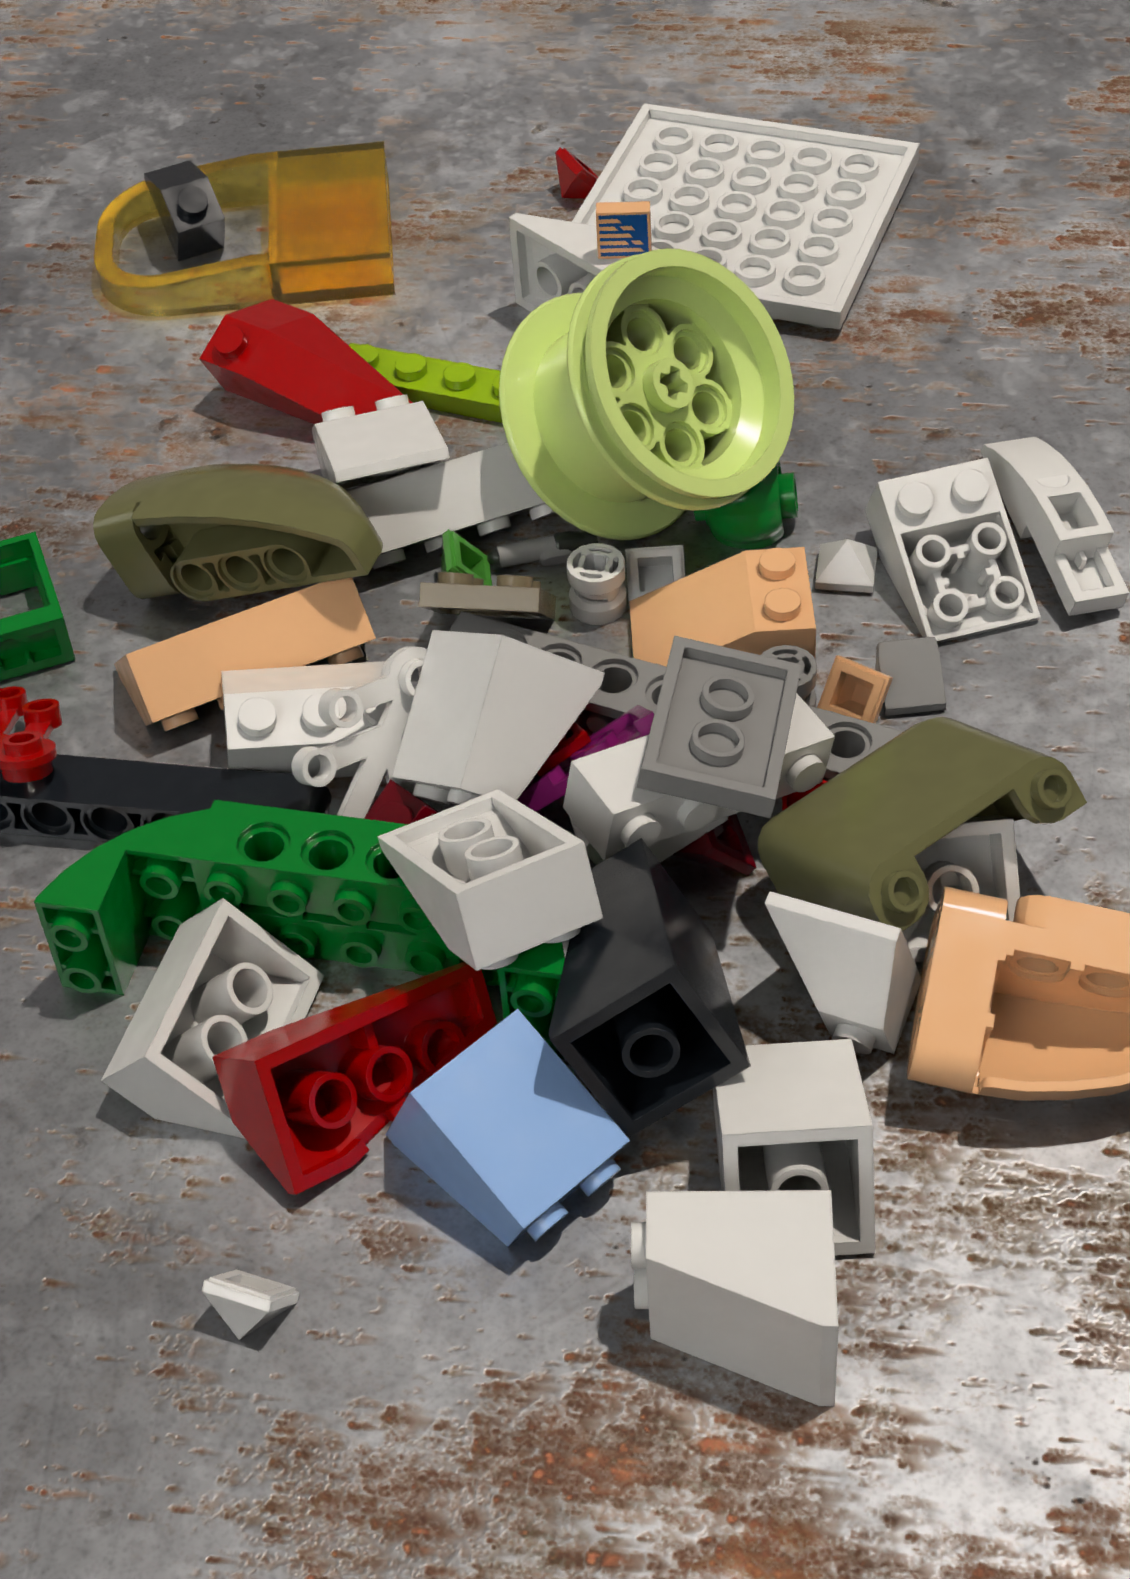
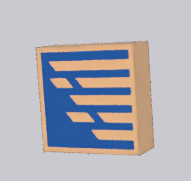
(623, 229)

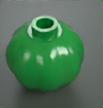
(756, 516)

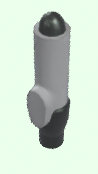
(548, 550)

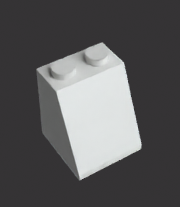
(487, 715)
(801, 1126)
(744, 1283)

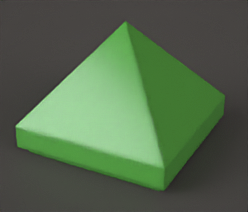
(463, 557)

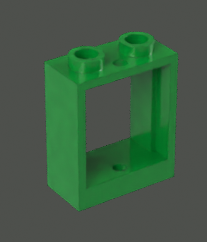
(37, 636)

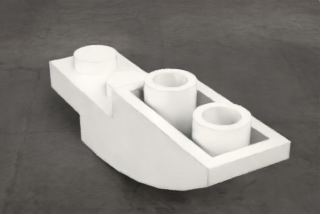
(1064, 520)

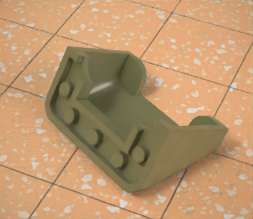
(860, 832)

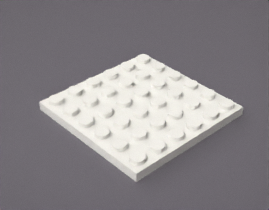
(765, 199)

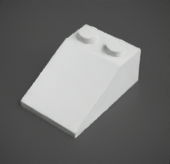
(552, 258)
(377, 443)
(495, 878)

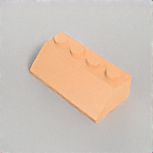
(286, 632)

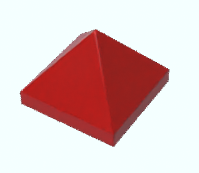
(574, 176)

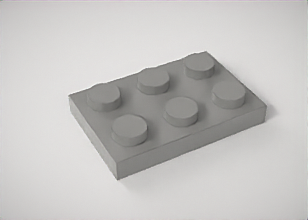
(720, 727)

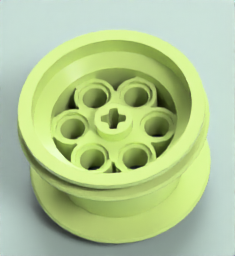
(647, 394)

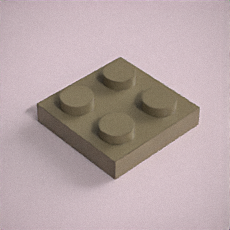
(510, 597)

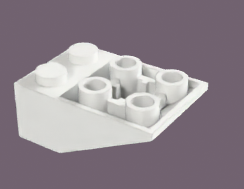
(951, 551)

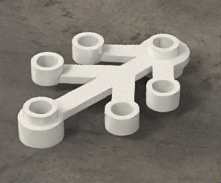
(374, 746)

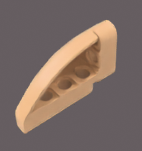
(1024, 1002)

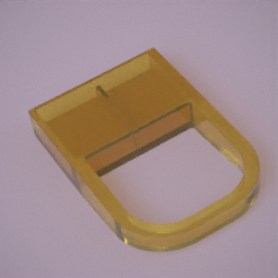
(323, 239)

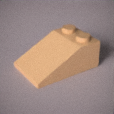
(738, 604)

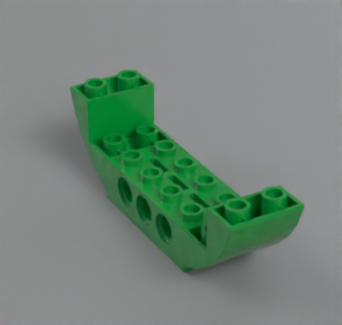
(294, 872)

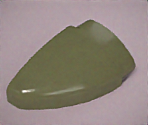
(233, 532)

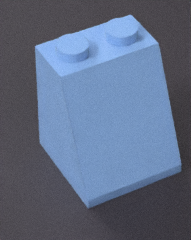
(509, 1132)

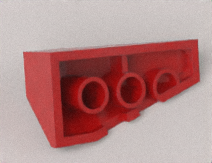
(291, 363)
(335, 1079)

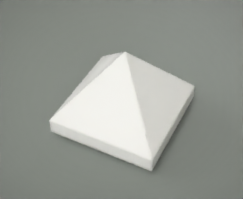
(846, 566)
(247, 1299)

